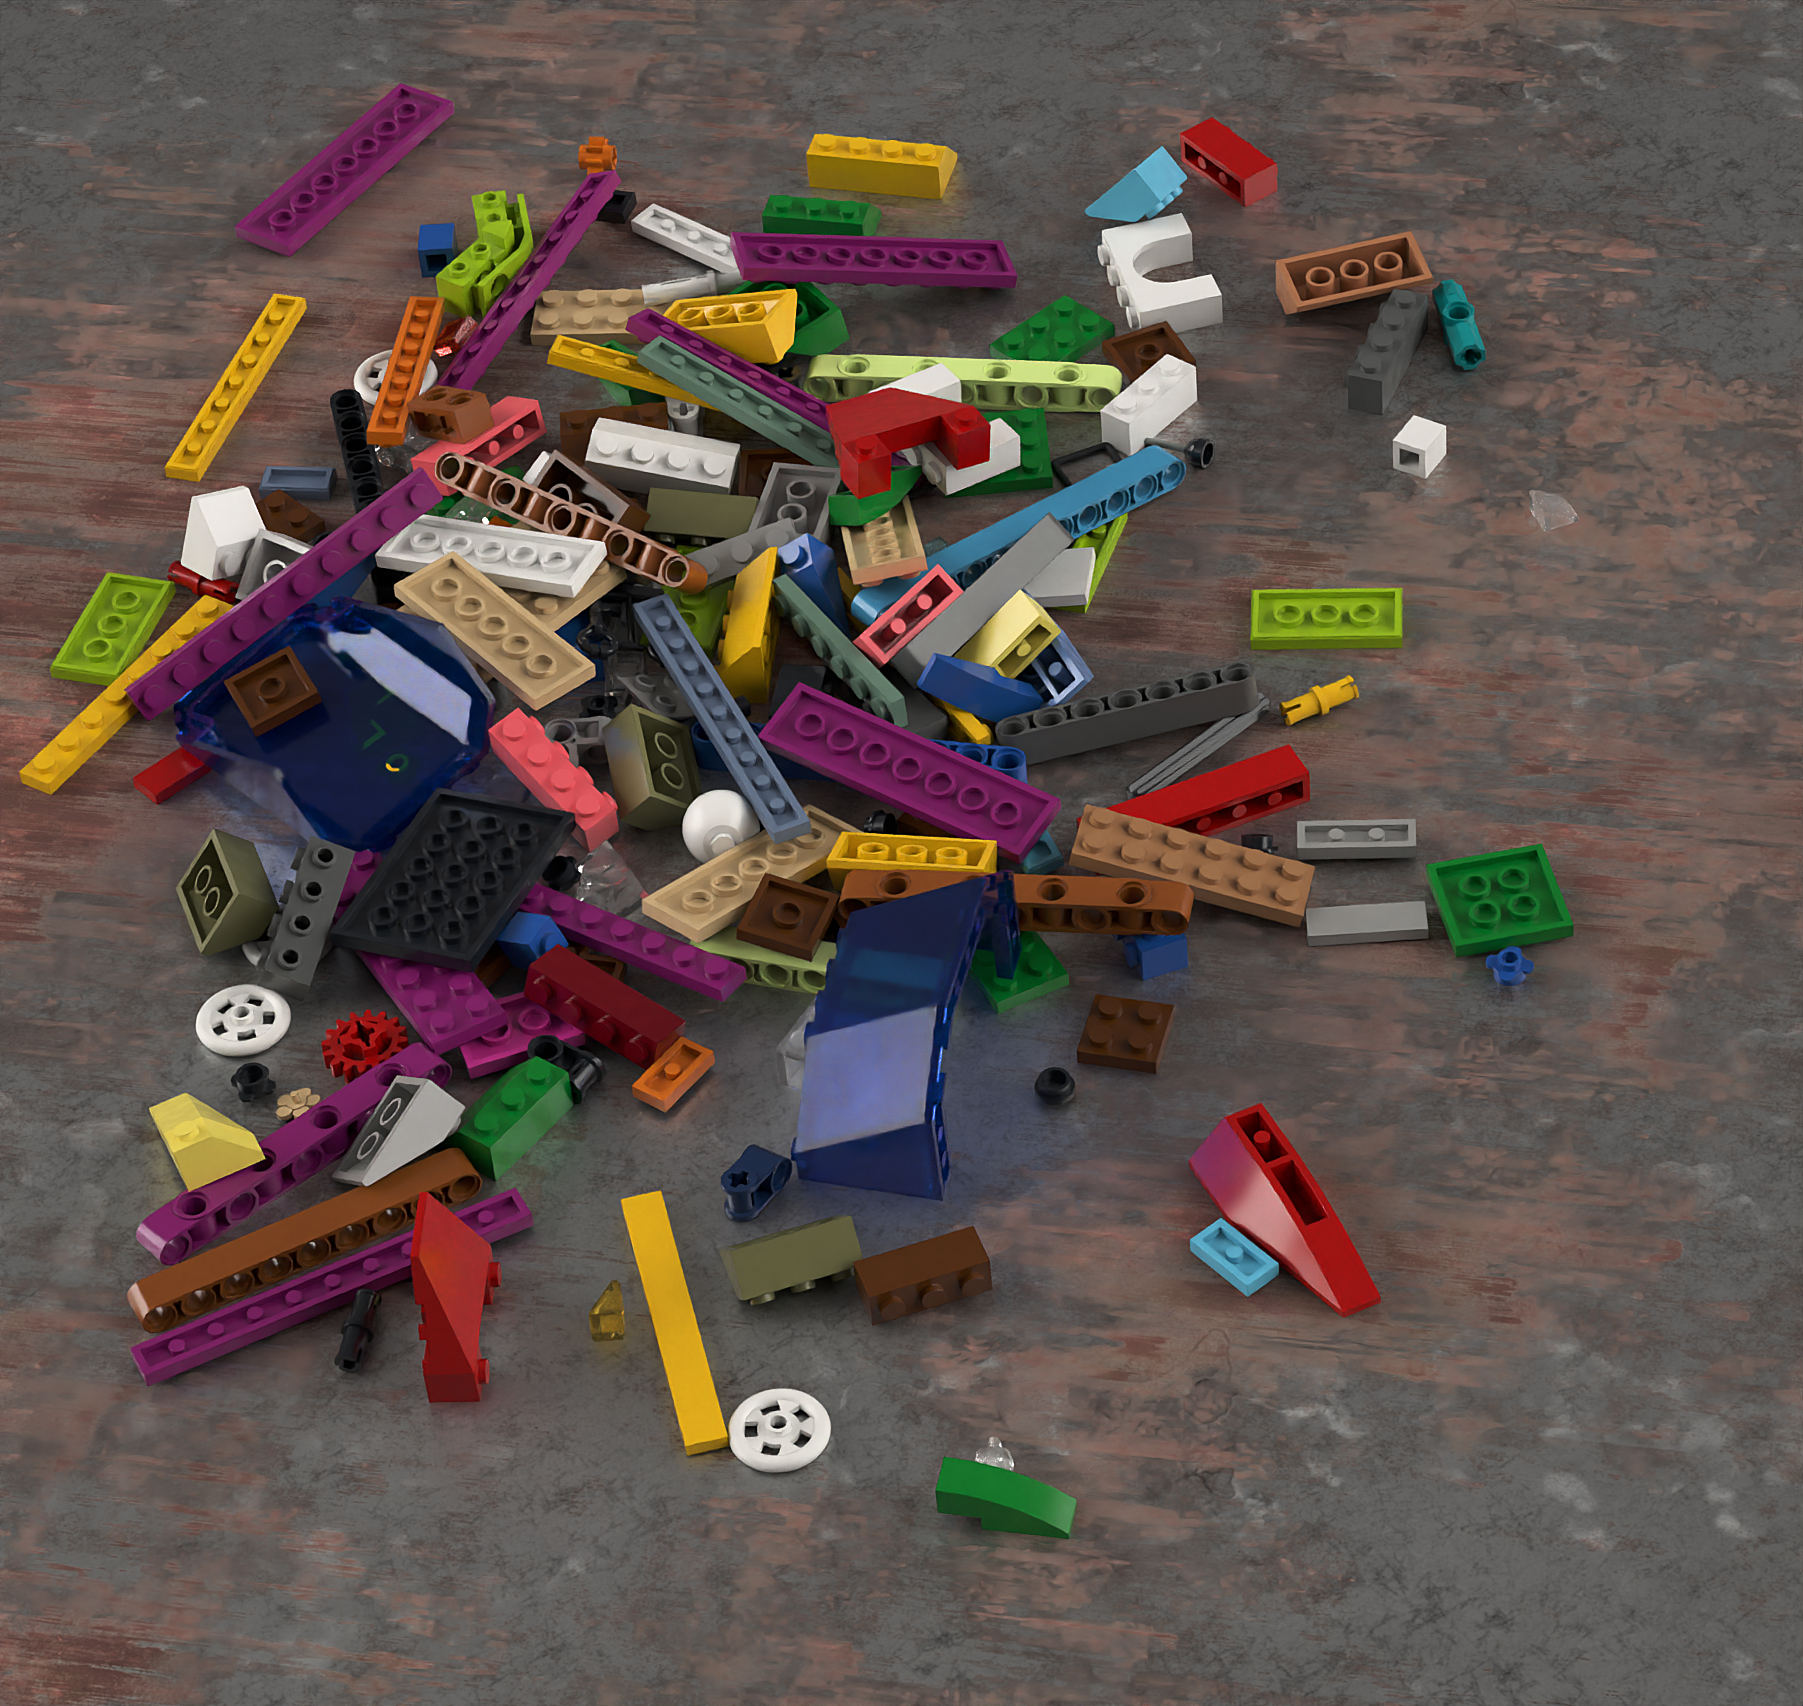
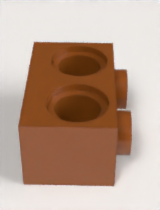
(450, 414)

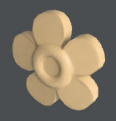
(296, 1103)

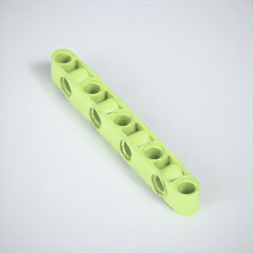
(984, 382)

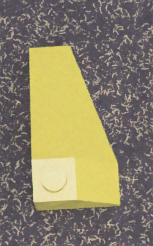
(203, 1140)

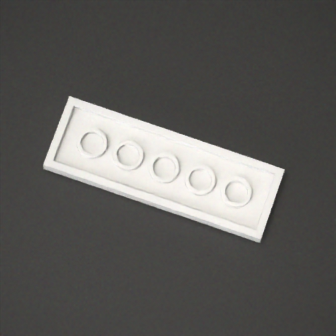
(502, 554)

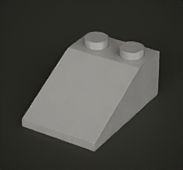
(801, 495)
(403, 1126)

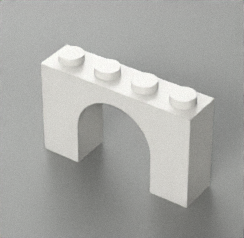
(1152, 245)
(1004, 441)

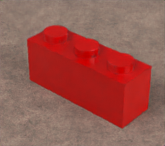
(1228, 162)

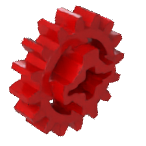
(362, 1044)

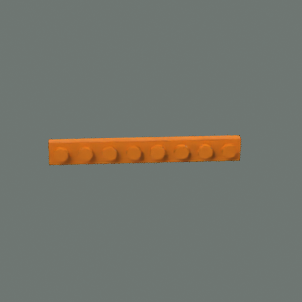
(405, 371)

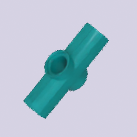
(1458, 324)

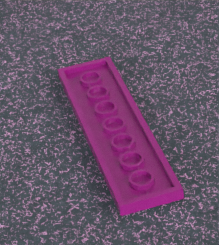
(344, 170)
(872, 260)
(909, 772)
(438, 1001)

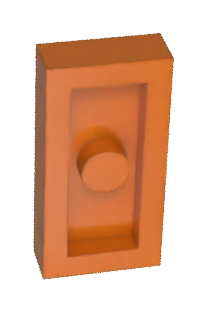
(673, 1074)

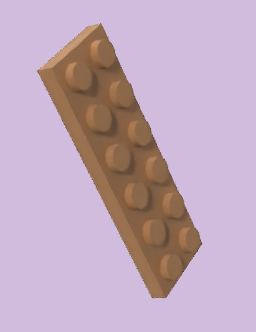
(1211, 867)

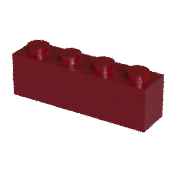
(602, 1006)

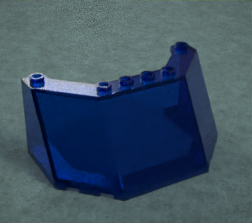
(879, 1034)

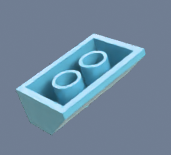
(1142, 190)

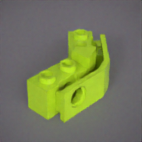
(493, 260)

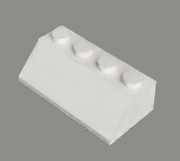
(647, 457)

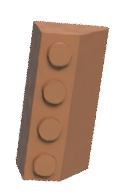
(1350, 272)

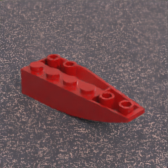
(1281, 1208)

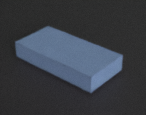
(299, 482)

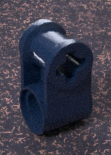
(754, 1182)

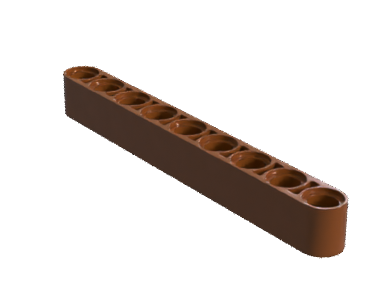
(300, 1241)

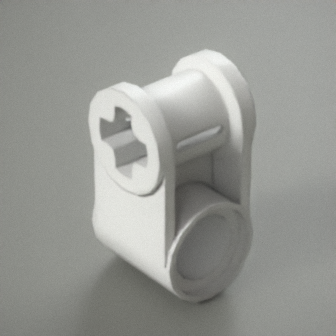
(685, 417)

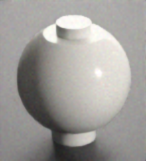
(718, 823)

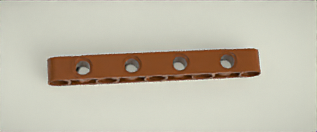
(553, 514)
(1046, 901)

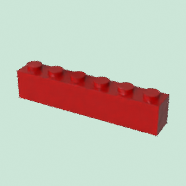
(1226, 795)

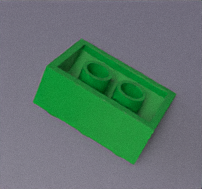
(819, 216)
(817, 322)
(512, 1116)

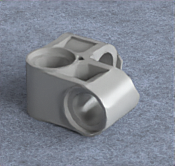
(580, 738)

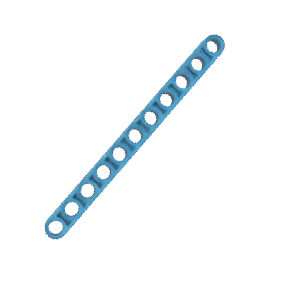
(1075, 507)

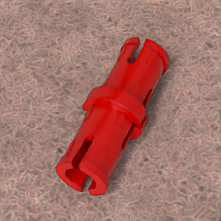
(202, 586)

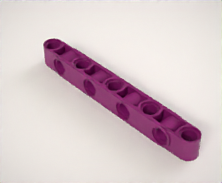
(291, 1158)

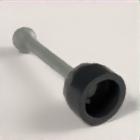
(1197, 451)

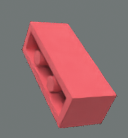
(908, 617)

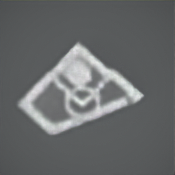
(609, 882)

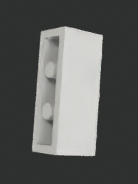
(1149, 404)

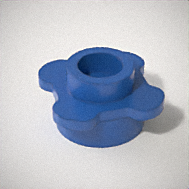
(1509, 966)

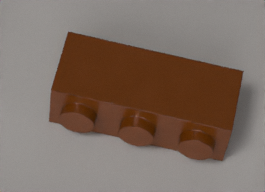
(923, 1275)

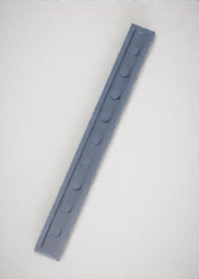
(722, 719)

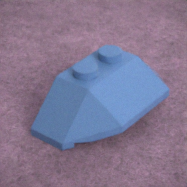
(1056, 671)

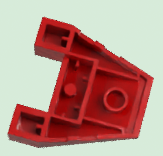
(895, 419)
(451, 1283)

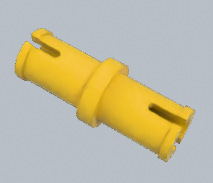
(1319, 700)

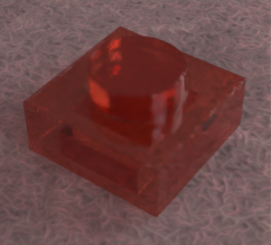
(454, 335)

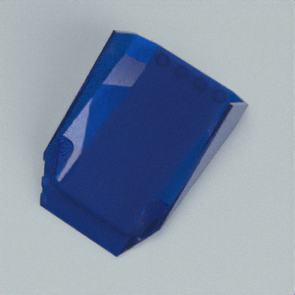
(389, 695)

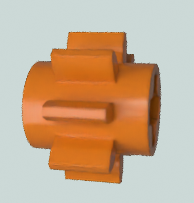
(597, 155)

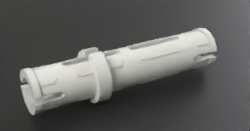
(692, 287)

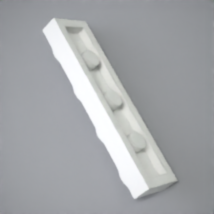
(685, 237)

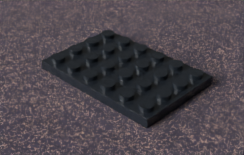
(453, 879)

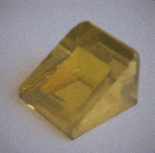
(608, 1315)

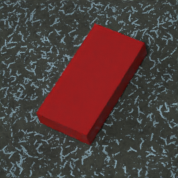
(170, 775)

